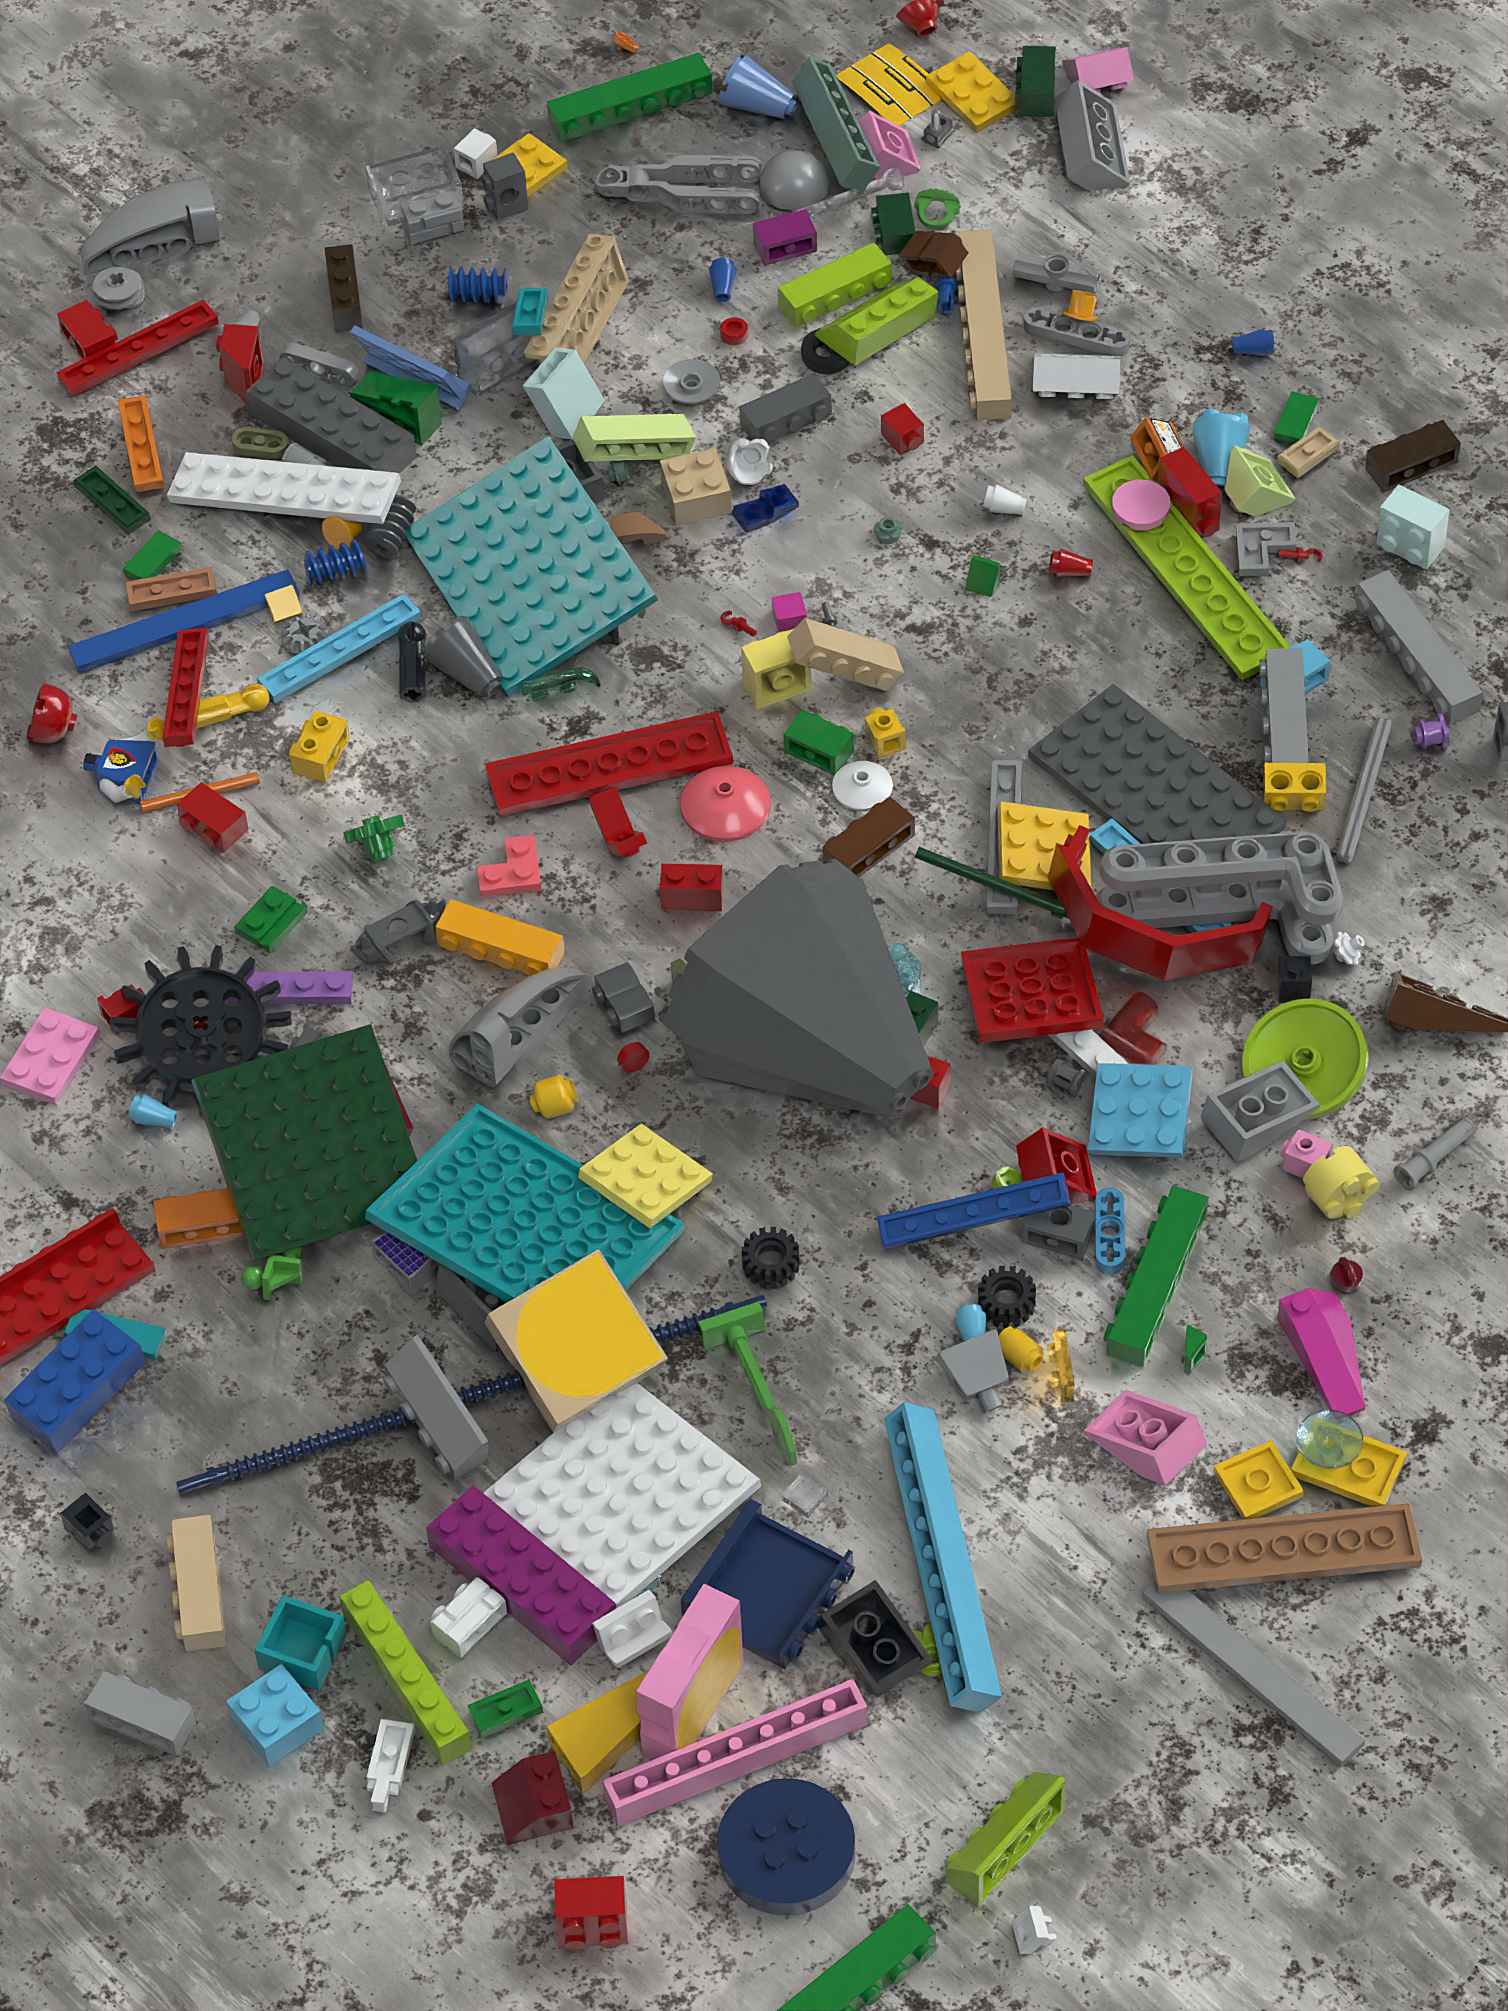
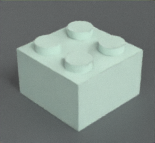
(1412, 527)

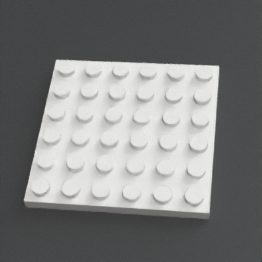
(624, 1491)

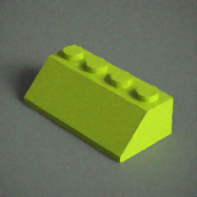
(881, 320)
(1006, 1836)

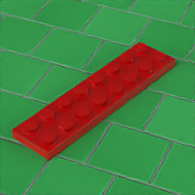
(608, 762)

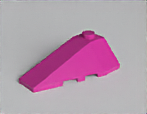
(1326, 1346)

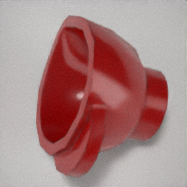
(921, 16)

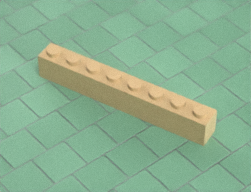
(983, 327)

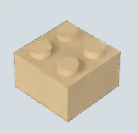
(695, 486)

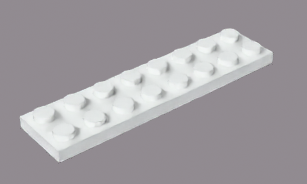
(284, 487)

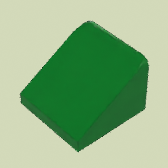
(983, 576)
(1194, 1348)

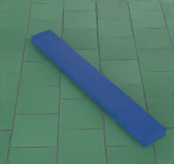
(165, 626)

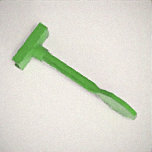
(734, 1328)

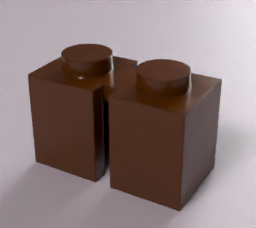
(934, 253)

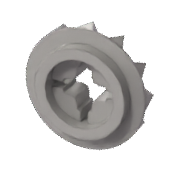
(297, 642)

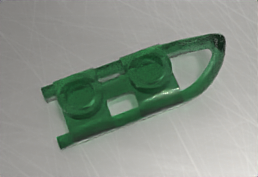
(563, 681)

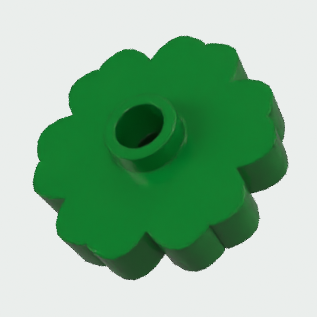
(376, 835)

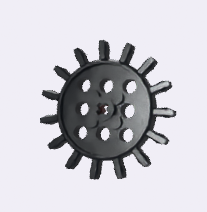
(185, 988)

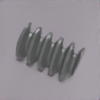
(387, 538)

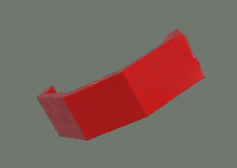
(1142, 945)

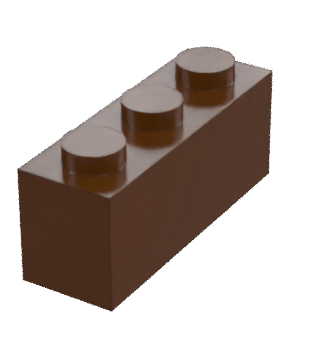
(871, 837)

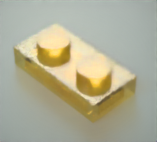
(1063, 1376)

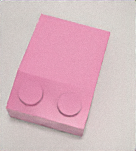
(1148, 1436)

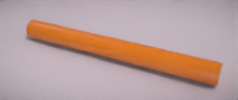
(219, 787)

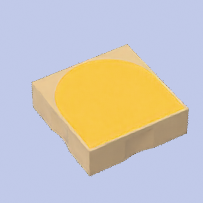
(576, 1340)

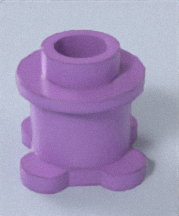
(1431, 733)

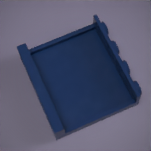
(778, 1580)

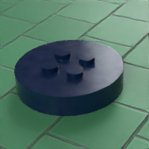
(786, 1846)

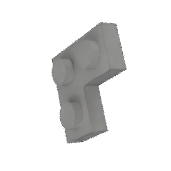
(1259, 539)

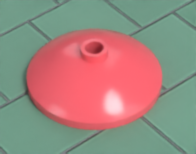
(725, 814)

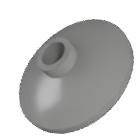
(691, 381)

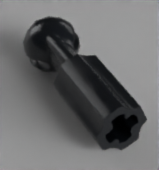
(412, 662)

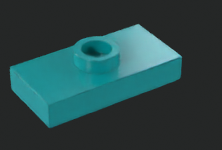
(530, 311)

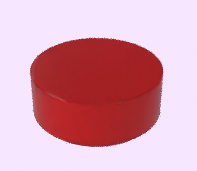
(734, 331)
(633, 1057)

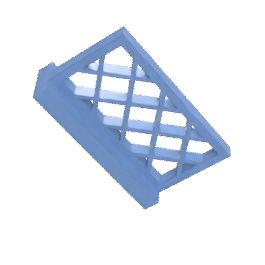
(400, 363)

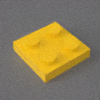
(538, 161)
(1258, 1481)

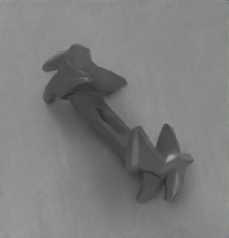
(376, 938)

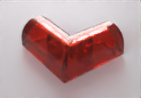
(1127, 1031)

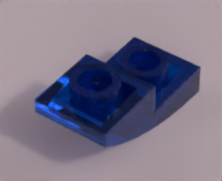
(768, 508)

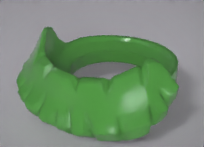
(930, 195)

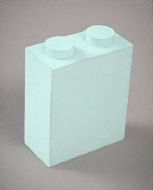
(563, 392)

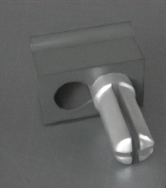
(938, 130)

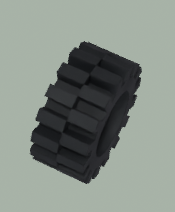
(771, 1273)
(1007, 1281)

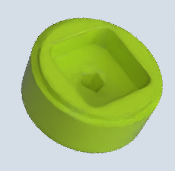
(1006, 1176)

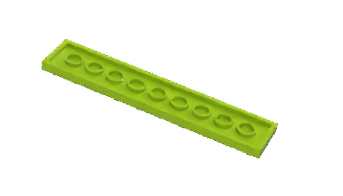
(1193, 576)

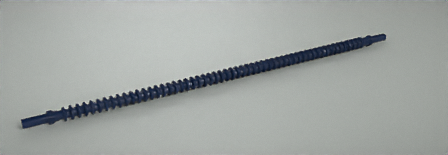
(248, 1465)

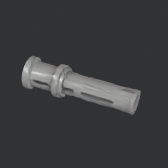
(1425, 1159)

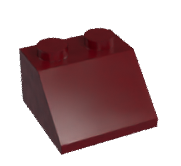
(533, 1799)

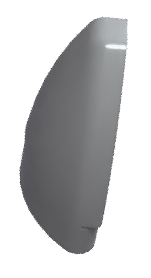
(153, 227)
(486, 1039)

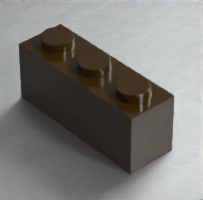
(343, 287)
(1412, 455)

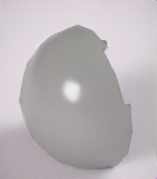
(793, 180)

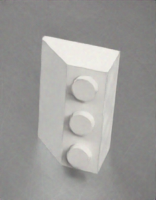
(1076, 375)

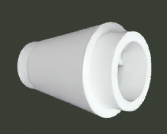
(1003, 501)

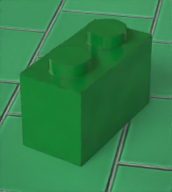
(818, 742)

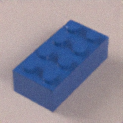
(75, 1381)

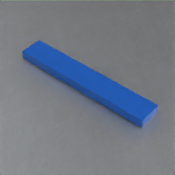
(973, 1211)

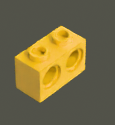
(1294, 781)

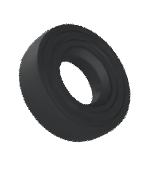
(818, 363)

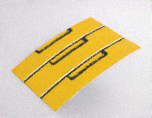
(891, 84)

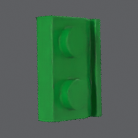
(270, 919)

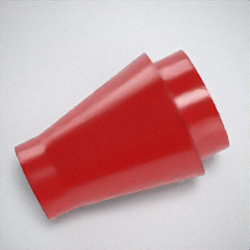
(1069, 564)

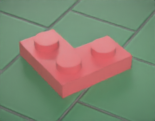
(515, 876)

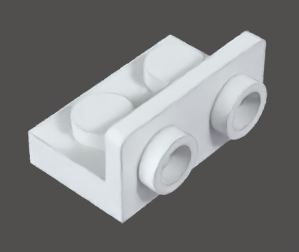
(631, 1629)

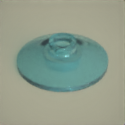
(1330, 1427)

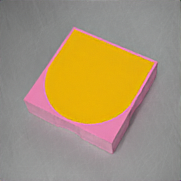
(691, 1674)

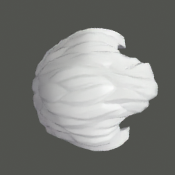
(748, 461)

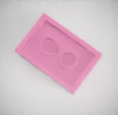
(50, 1056)

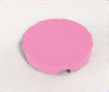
(1141, 504)

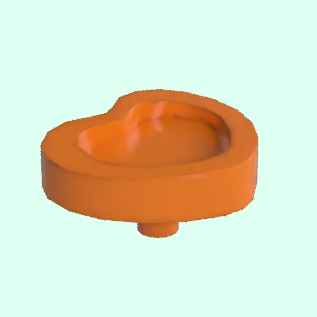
(625, 41)

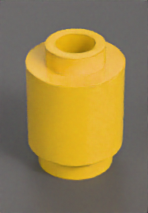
(1020, 1349)

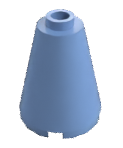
(756, 90)

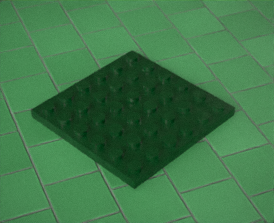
(306, 1139)

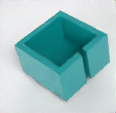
(301, 1640)

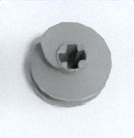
(118, 288)

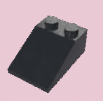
(873, 1639)

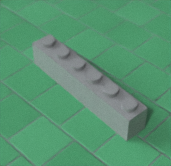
(1418, 647)

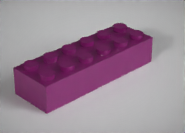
(534, 1580)

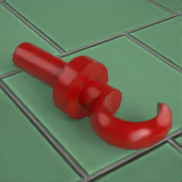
(1299, 554)
(738, 623)

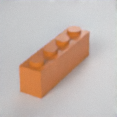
(196, 1218)

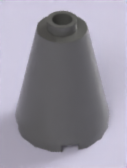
(464, 657)

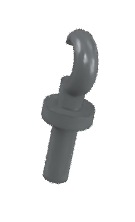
(829, 619)

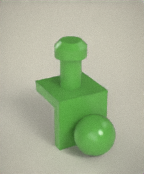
(277, 1272)

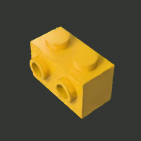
(319, 746)

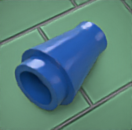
(722, 277)
(1255, 343)

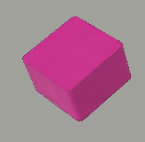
(788, 611)

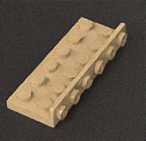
(582, 300)

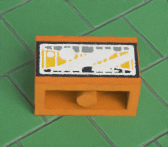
(1153, 440)

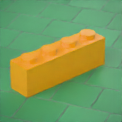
(498, 939)

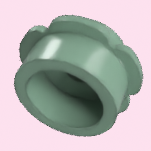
(619, 471)
(888, 530)

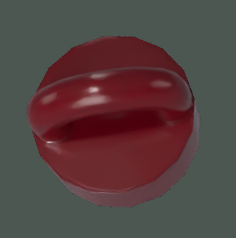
(1346, 1275)

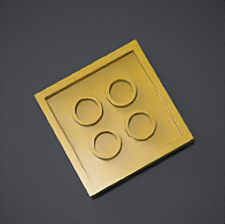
(1029, 839)

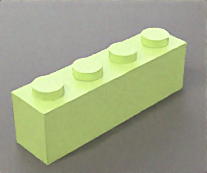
(633, 437)

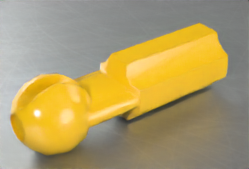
(222, 707)

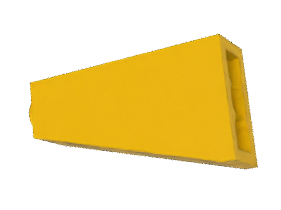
(597, 1733)

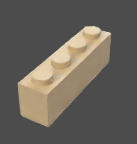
(845, 654)
(197, 1583)

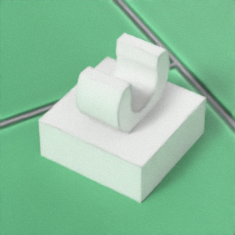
(1031, 1930)

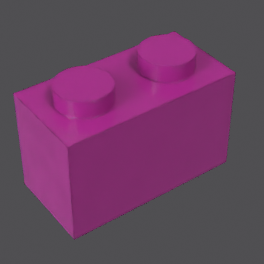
(785, 237)

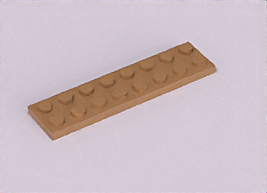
(1283, 1548)

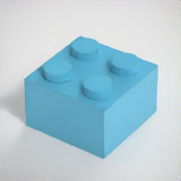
(275, 1715)

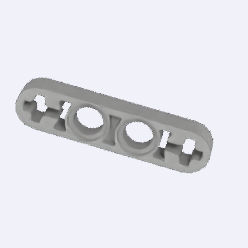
(1075, 334)

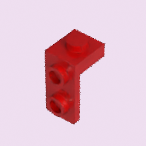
(615, 823)

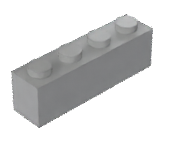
(1285, 706)

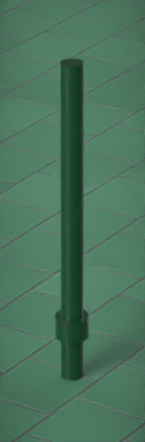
(993, 882)

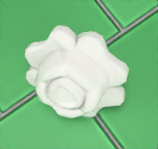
(1347, 948)

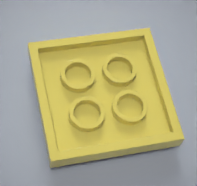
(645, 1175)

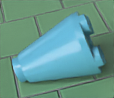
(1215, 437)

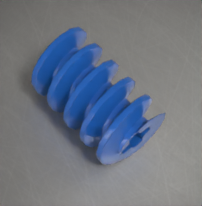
(477, 285)
(334, 562)

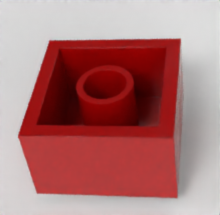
(591, 1912)

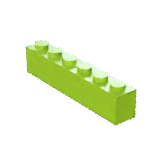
(405, 1673)

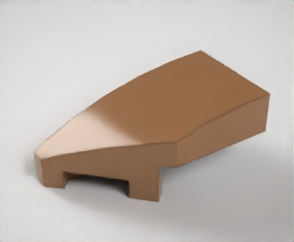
(636, 526)

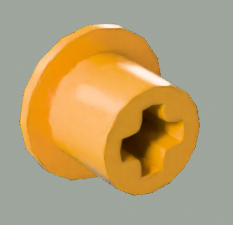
(1081, 306)
(338, 530)

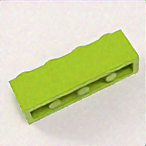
(835, 284)

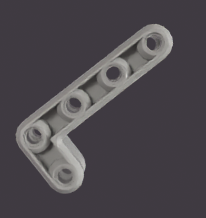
(1227, 882)

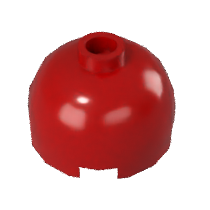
(51, 715)

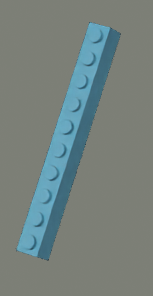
(942, 1558)

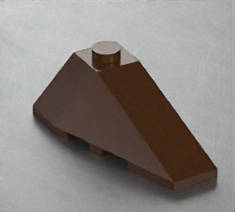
(1420, 1008)

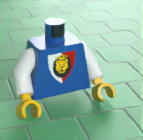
(127, 764)

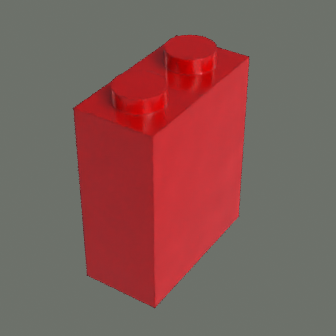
(1191, 491)

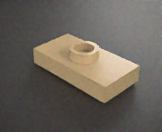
(1308, 452)

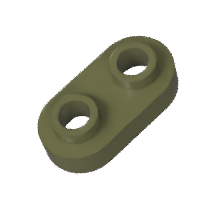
(263, 442)

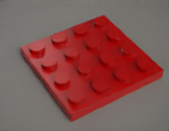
(1031, 990)

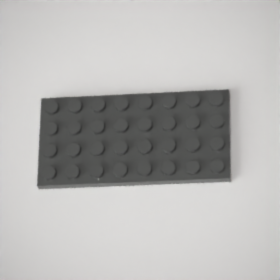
(1148, 776)

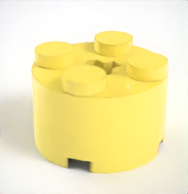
(1340, 1183)

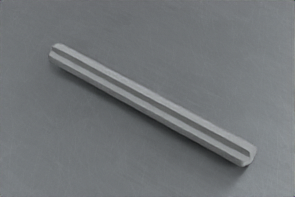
(1363, 790)

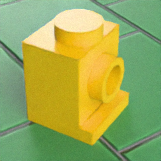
(884, 726)

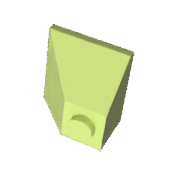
(1255, 484)

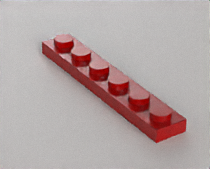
(137, 348)
(185, 687)

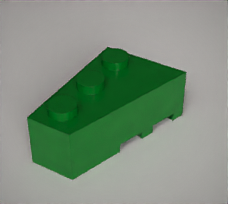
(401, 401)

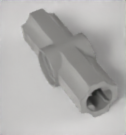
(1056, 273)

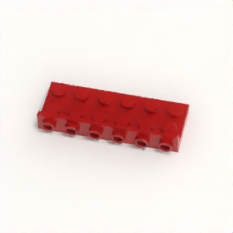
(66, 1279)

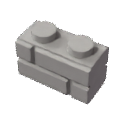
(432, 217)

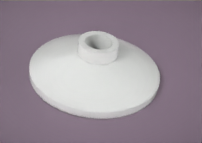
(861, 794)

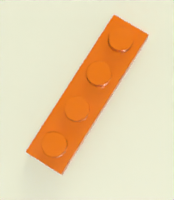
(140, 443)

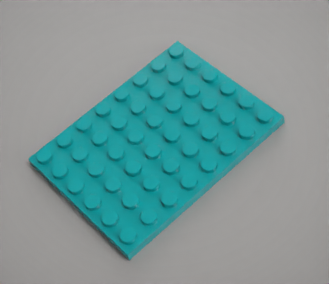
(530, 564)
(512, 1211)

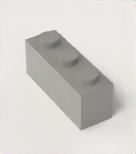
(140, 1712)

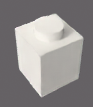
(474, 151)

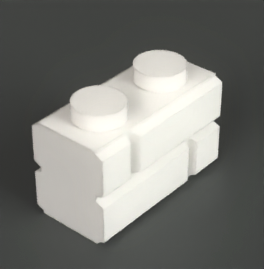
(467, 1616)

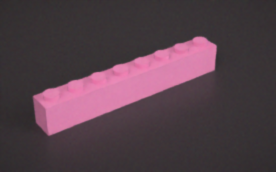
(735, 1752)

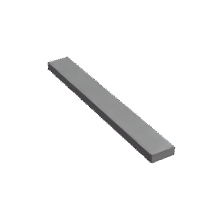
(1257, 1672)

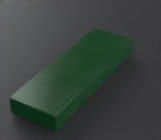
(112, 500)

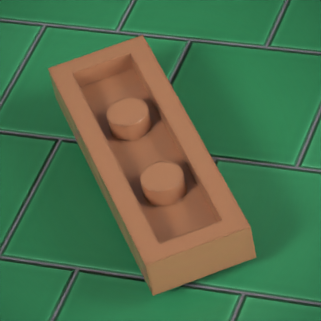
(171, 589)

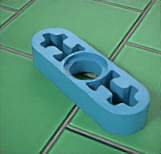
(1102, 1241)

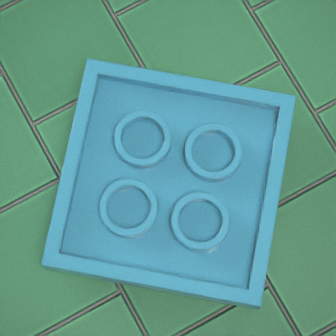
(1140, 1110)

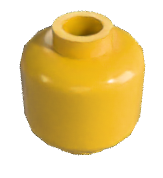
(554, 1096)

